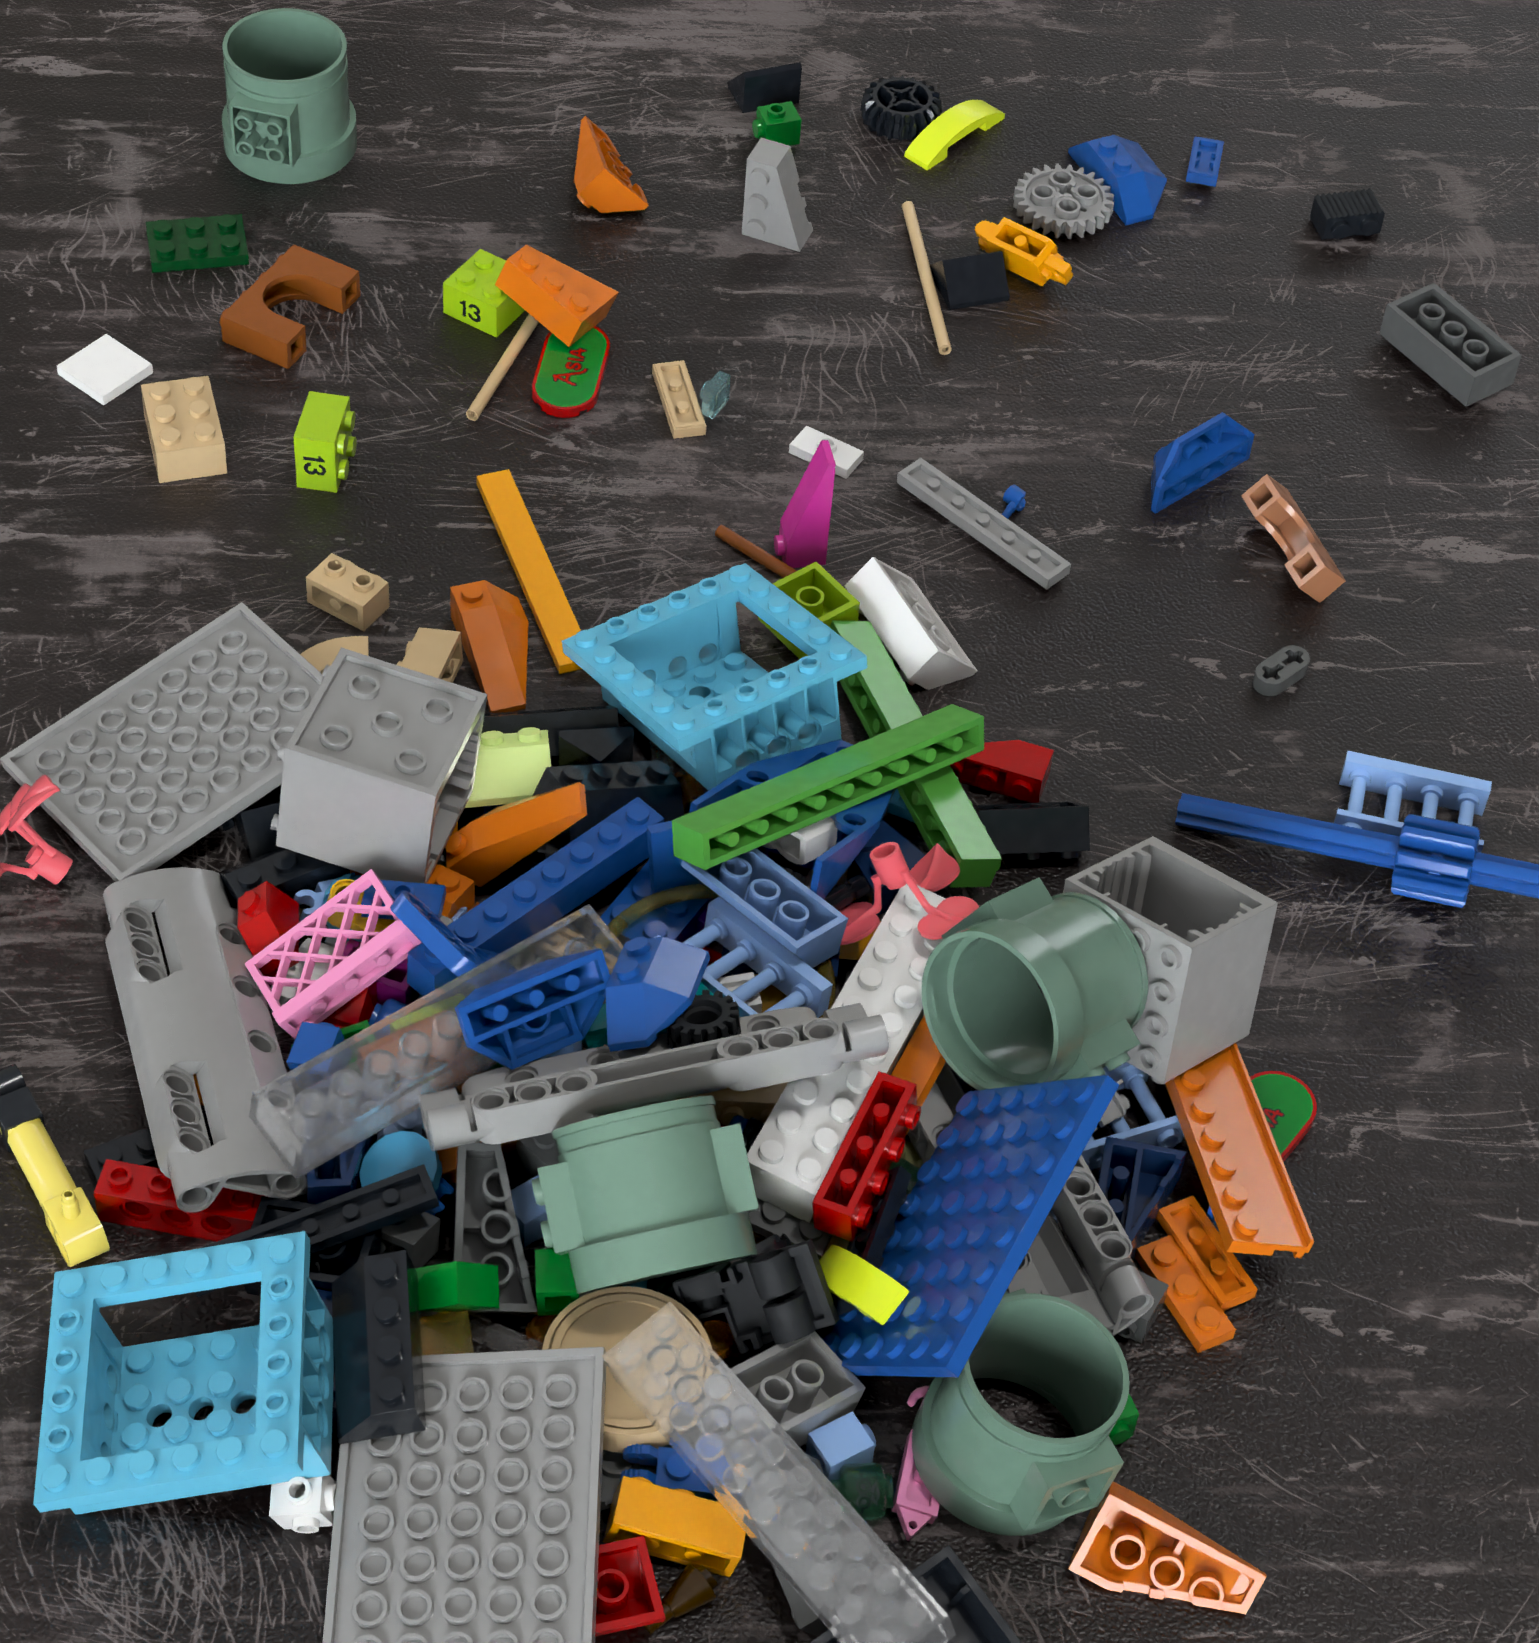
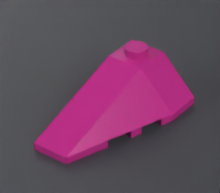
(807, 517)

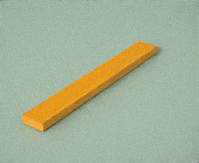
(530, 564)

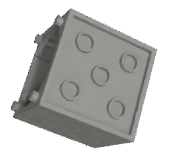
(379, 768)
(1200, 949)

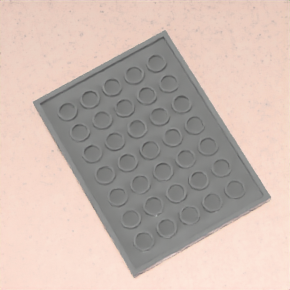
(173, 744)
(482, 1516)

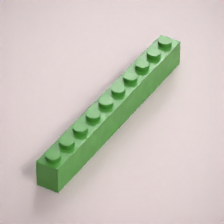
(826, 786)
(936, 799)

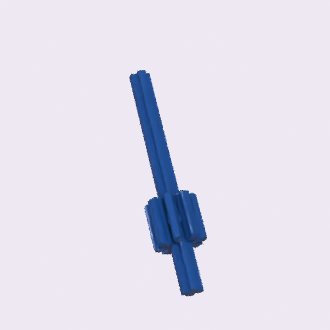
(1429, 858)

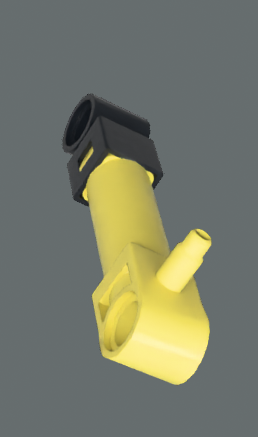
(64, 1205)

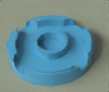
(397, 1154)

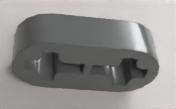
(1276, 666)

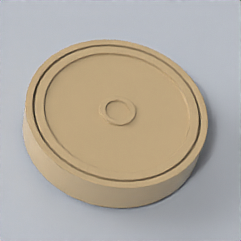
(603, 1321)

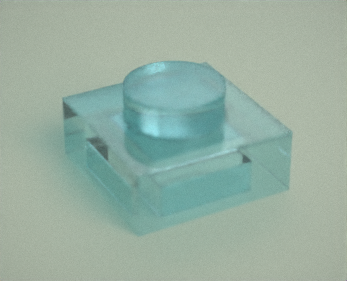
(715, 394)

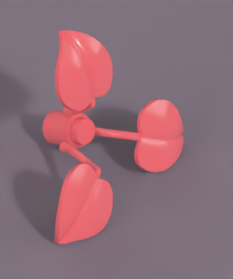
(42, 857)
(931, 872)

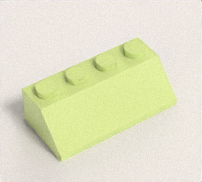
(509, 766)

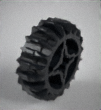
(900, 107)

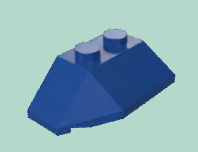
(1129, 173)
(1198, 459)
(650, 989)
(535, 1009)

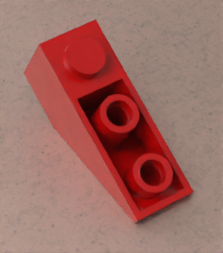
(1008, 769)

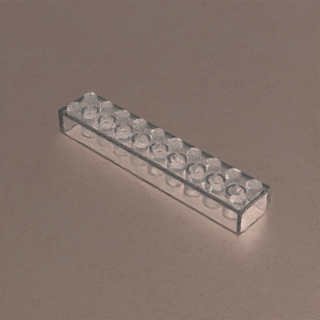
(411, 1053)
(772, 1487)

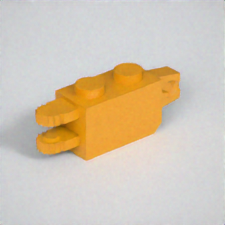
(1024, 251)

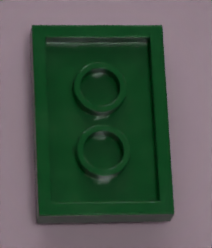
(197, 243)

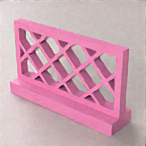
(346, 974)

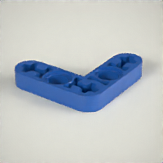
(437, 936)

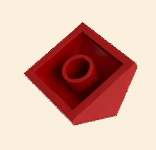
(626, 1587)

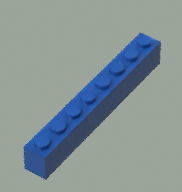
(544, 891)

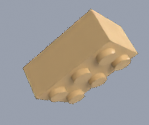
(184, 429)

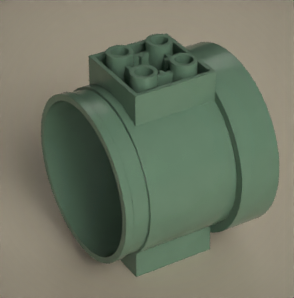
(287, 97)
(990, 1011)
(647, 1194)
(1000, 1473)

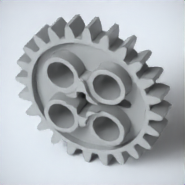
(1063, 201)

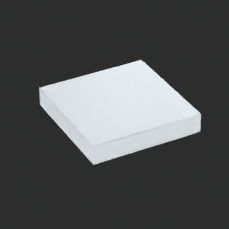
(104, 369)

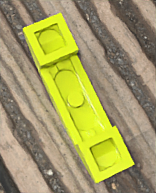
(933, 142)
(861, 1284)

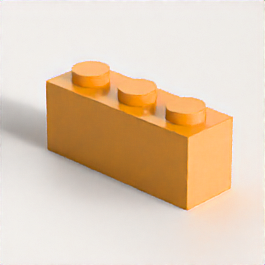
(676, 1525)

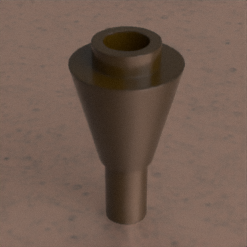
(688, 1592)

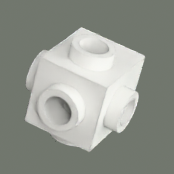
(303, 1503)

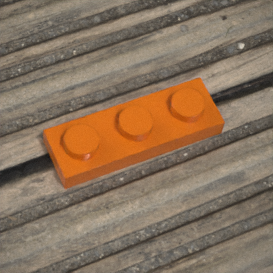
(1207, 1252)
(1187, 1294)

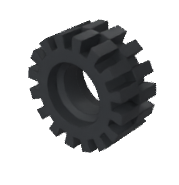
(705, 1020)

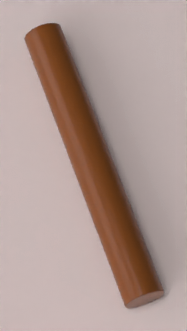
(753, 551)

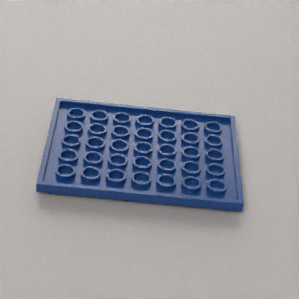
(972, 1223)

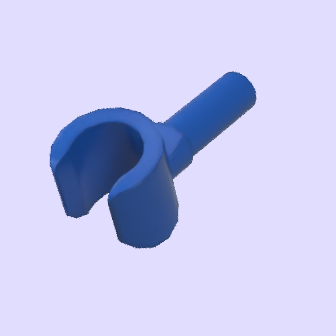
(1015, 499)

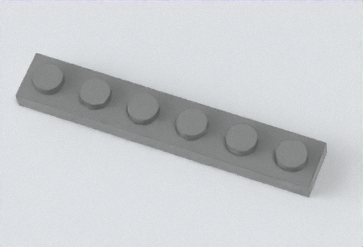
(984, 523)

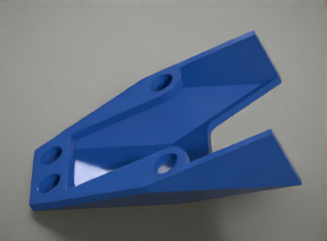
(853, 825)

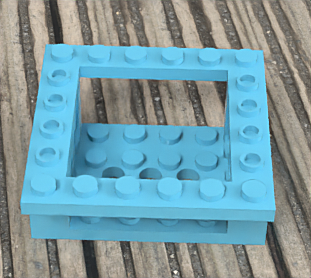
(701, 699)
(104, 1397)

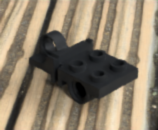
(764, 1296)

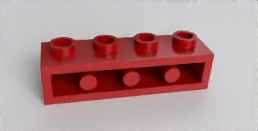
(865, 1157)

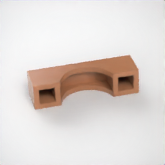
(1282, 518)

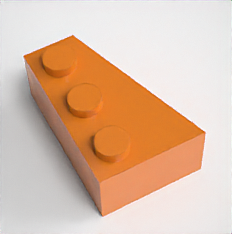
(555, 293)

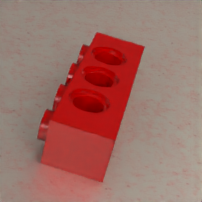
(146, 1200)

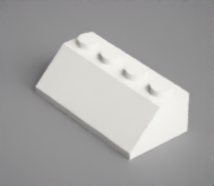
(909, 626)

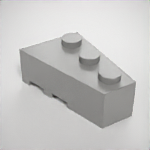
(772, 197)

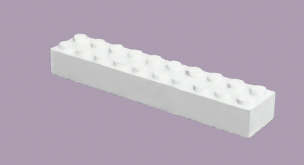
(817, 1111)

